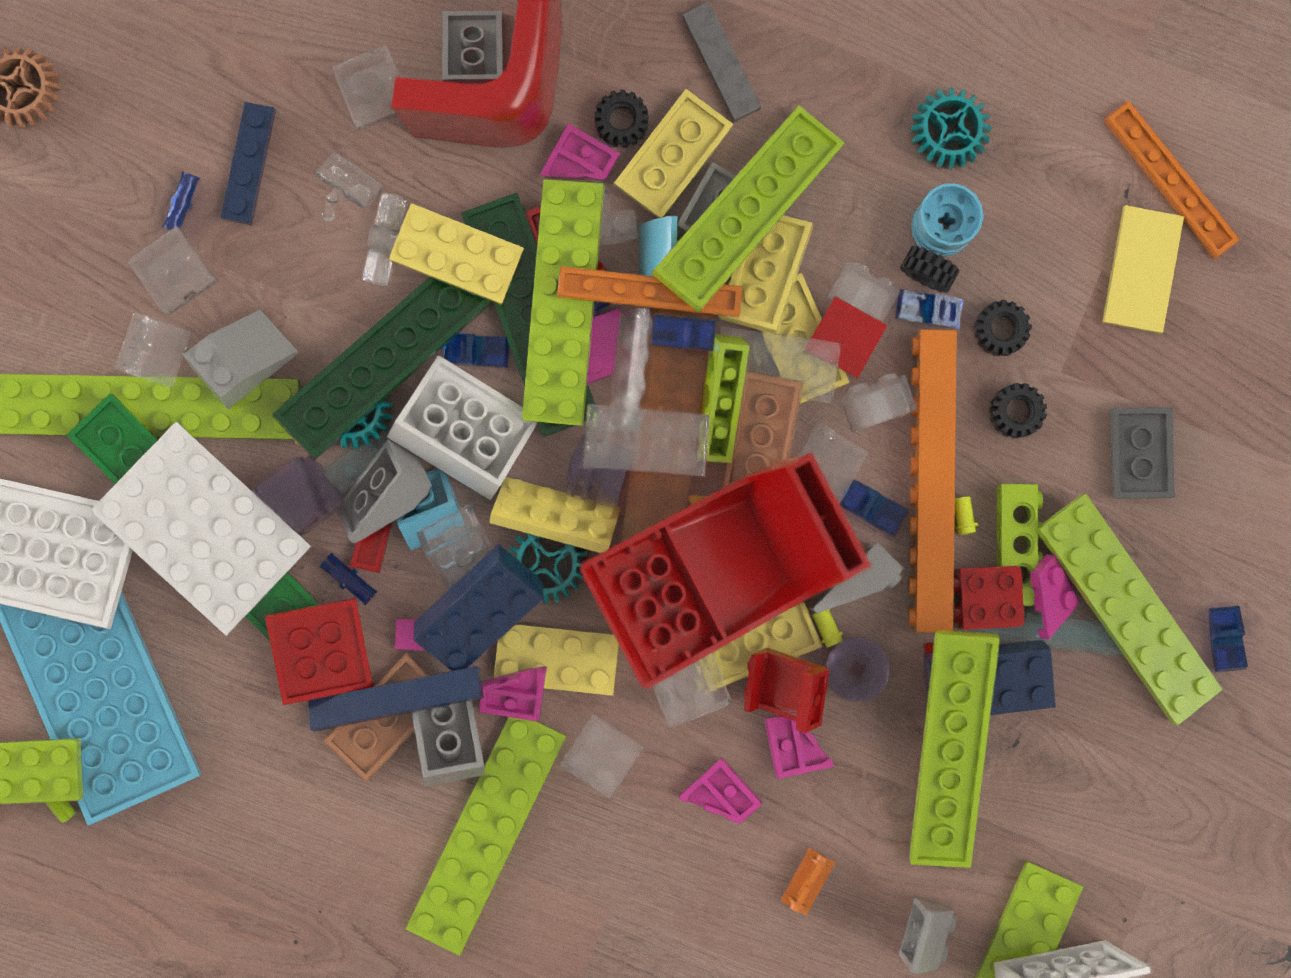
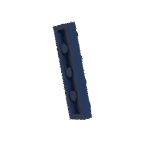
(248, 163)

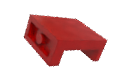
(786, 688)

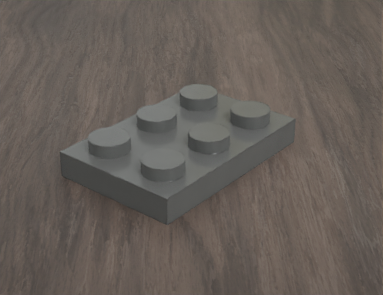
(1141, 453)

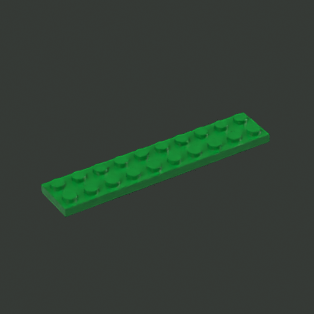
(116, 441)

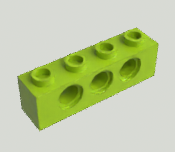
(723, 394)
(1007, 530)

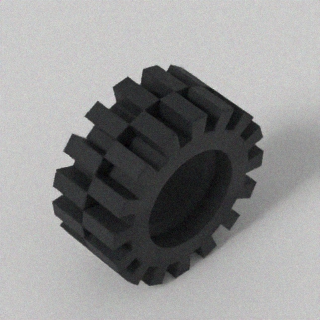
(626, 101)
(929, 269)
(1011, 312)
(1030, 397)

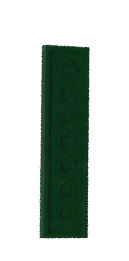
(508, 221)
(377, 364)

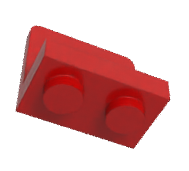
(988, 598)

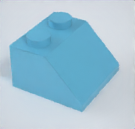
(435, 506)

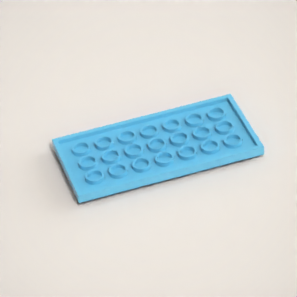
(109, 695)

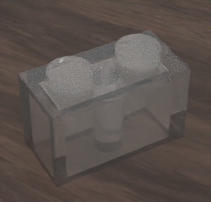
(865, 291)

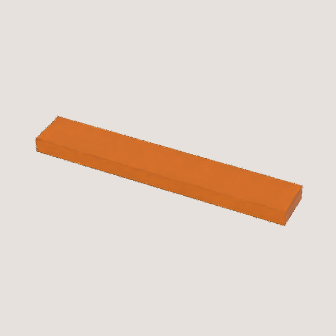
(1171, 180)
(639, 291)

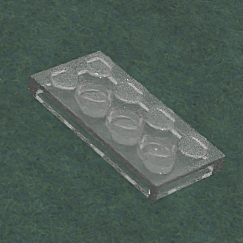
(631, 358)
(793, 358)
(646, 440)

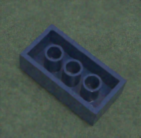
(478, 609)
(1021, 677)

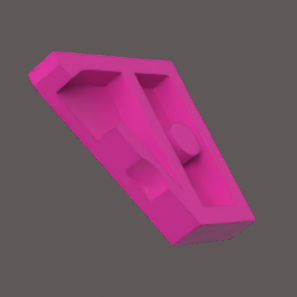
(580, 157)
(603, 345)
(1052, 595)
(515, 694)
(792, 749)
(723, 793)

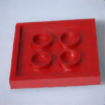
(319, 651)

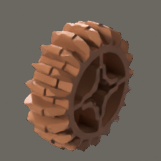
(23, 64)

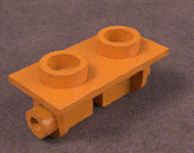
(807, 881)

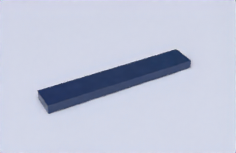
(395, 699)

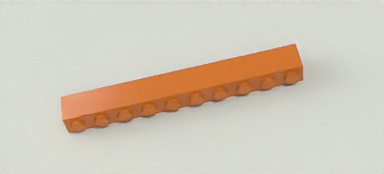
(933, 481)

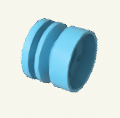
(960, 212)

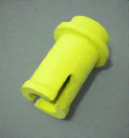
(964, 516)
(827, 628)

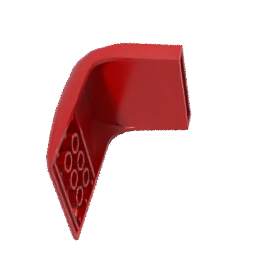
(503, 110)
(723, 567)

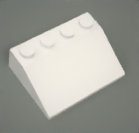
(462, 427)
(1082, 961)

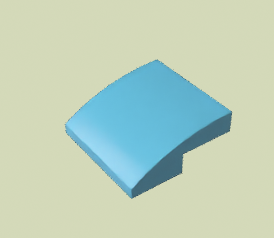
(655, 242)

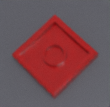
(854, 330)

